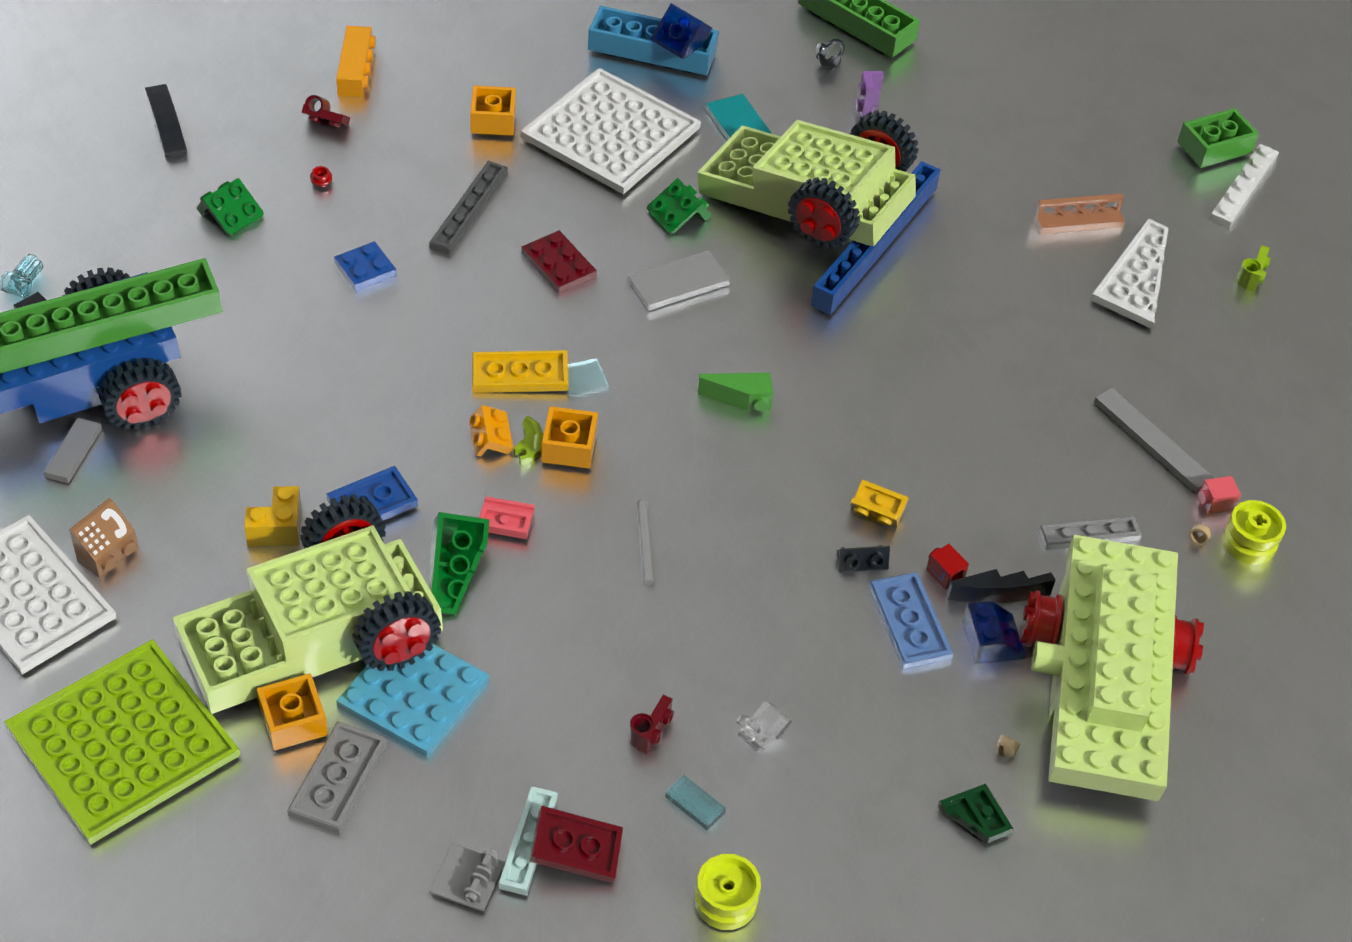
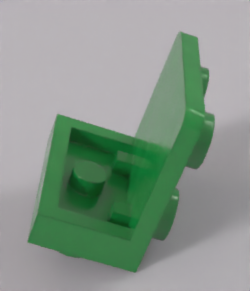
(677, 205)
(231, 206)

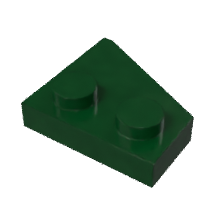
(978, 813)

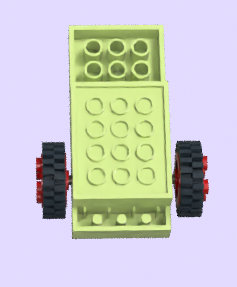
(820, 177)
(314, 610)

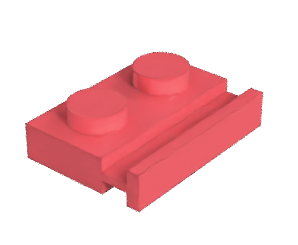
(508, 517)

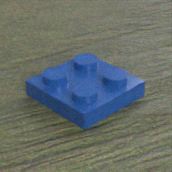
(365, 266)

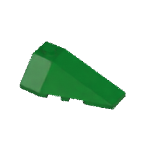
(454, 556)

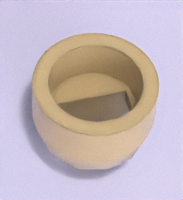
(1203, 538)
(1007, 746)

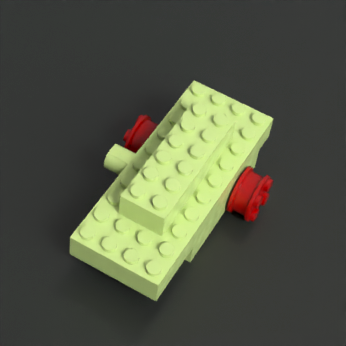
(1111, 665)

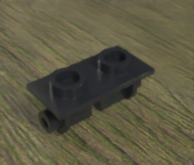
(863, 558)

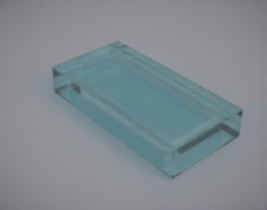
(695, 802)

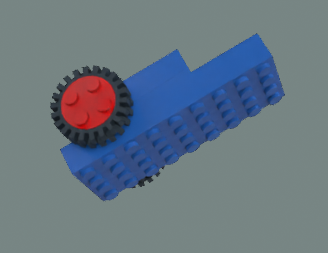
(120, 375)

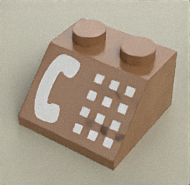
(103, 538)

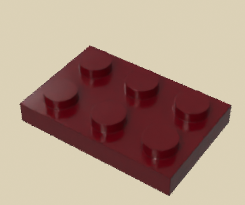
(559, 261)
(576, 844)

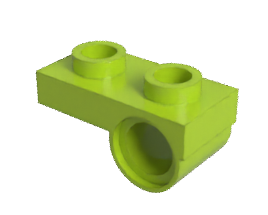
(1252, 271)

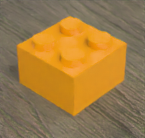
(493, 110)
(569, 437)
(292, 711)

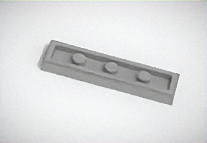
(1112, 529)

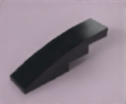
(165, 120)
(997, 588)

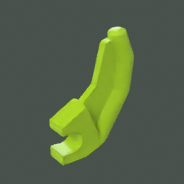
(531, 445)

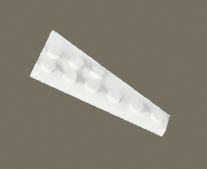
(1135, 278)

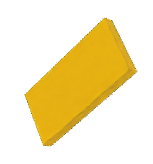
(519, 371)

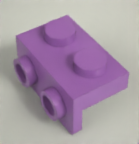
(868, 91)

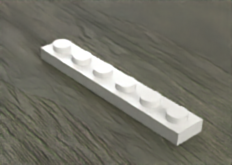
(1244, 186)

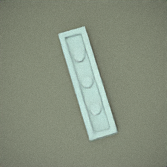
(517, 869)

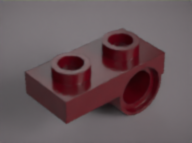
(324, 112)
(652, 724)

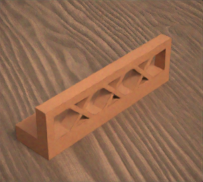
(1079, 218)

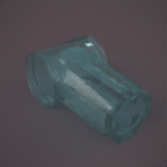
(20, 279)

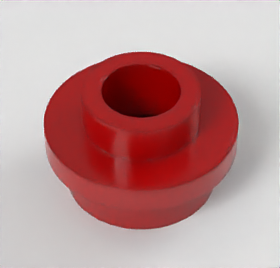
(321, 176)

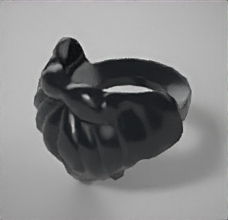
(822, 51)

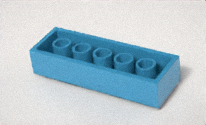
(629, 37)

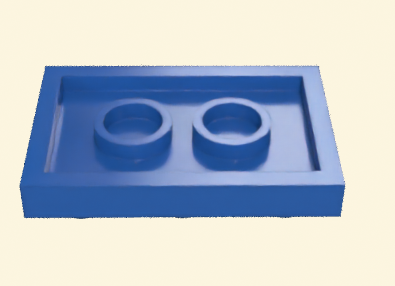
(384, 489)

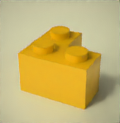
(275, 524)

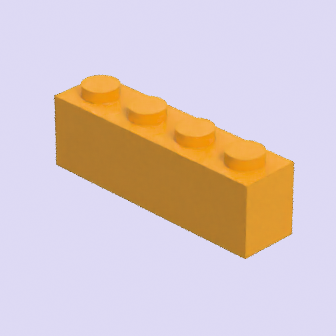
(355, 61)

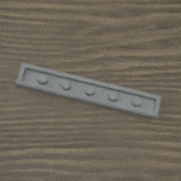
(1153, 439)

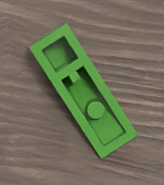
(741, 390)

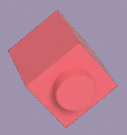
(1219, 494)

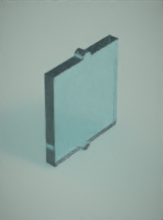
(586, 378)

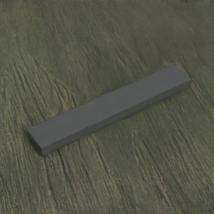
(468, 207)

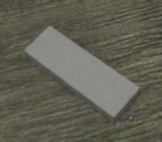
(72, 450)

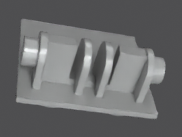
(468, 876)

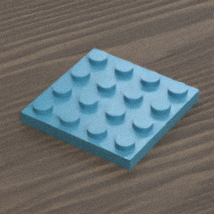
(417, 701)

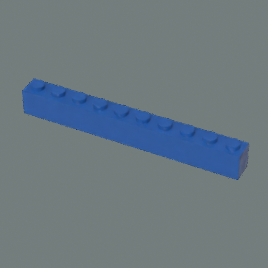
(859, 258)

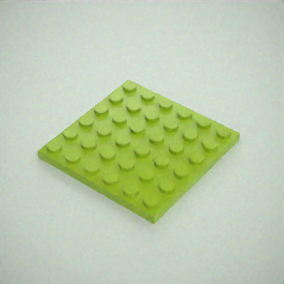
(121, 740)

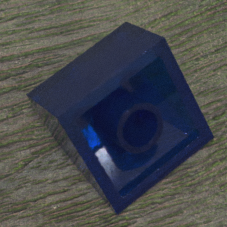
(680, 32)
(991, 633)

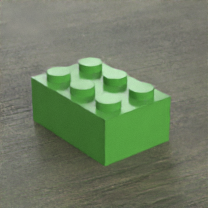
(1217, 137)

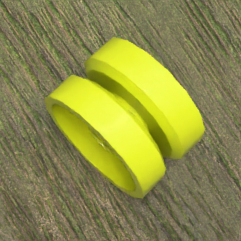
(1254, 532)
(727, 891)

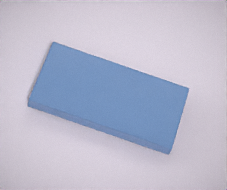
(910, 620)

